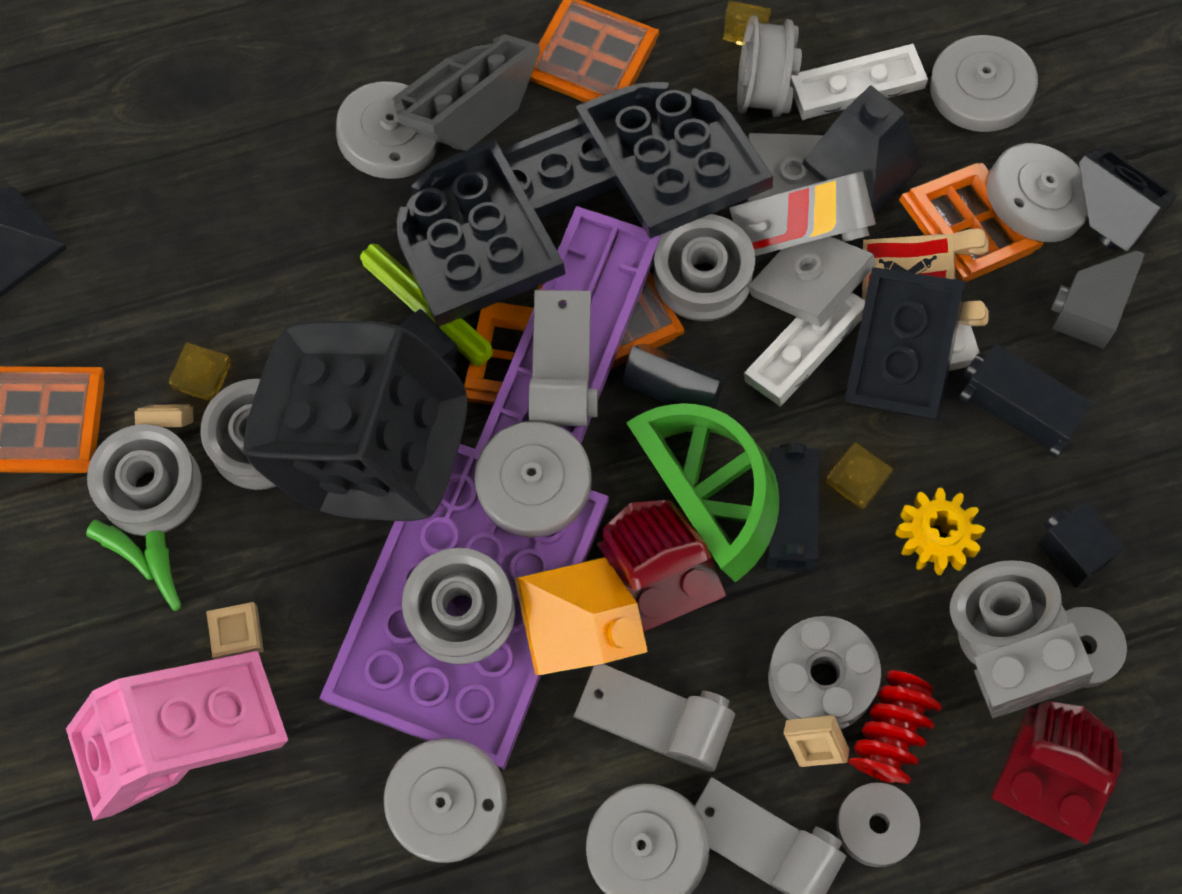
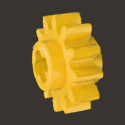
(926, 539)

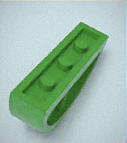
(761, 518)

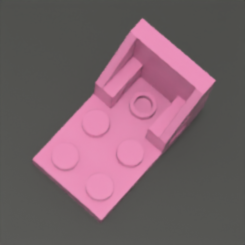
(162, 723)

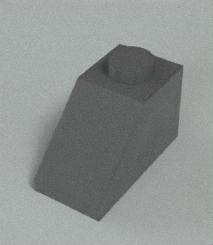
(1096, 299)

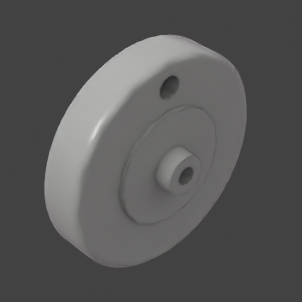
(983, 83)
(374, 137)
(1038, 192)
(533, 478)
(445, 800)
(647, 842)

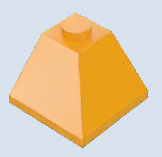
(579, 617)

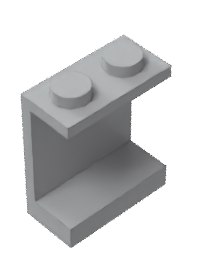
(1033, 670)

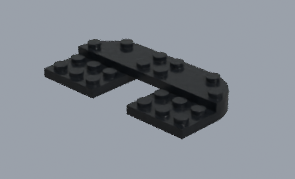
(476, 216)

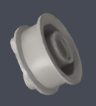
(767, 65)
(704, 293)
(224, 432)
(128, 457)
(450, 575)
(1005, 606)
(830, 643)

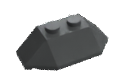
(469, 92)

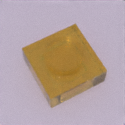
(737, 19)
(200, 372)
(858, 475)

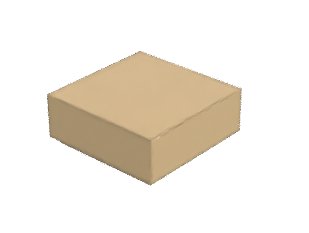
(165, 415)
(234, 630)
(816, 741)

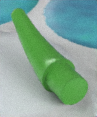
(117, 541)
(158, 561)

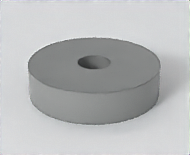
(1105, 638)
(896, 810)

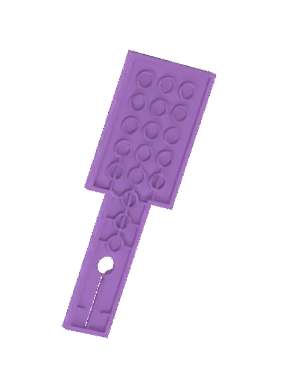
(380, 664)

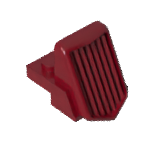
(660, 561)
(1061, 768)

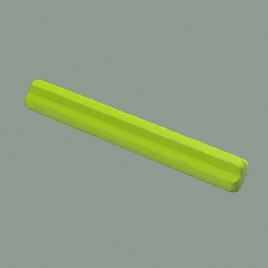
(404, 286)

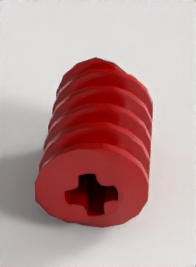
(895, 727)

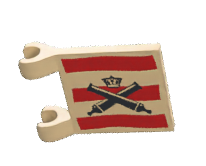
(933, 257)

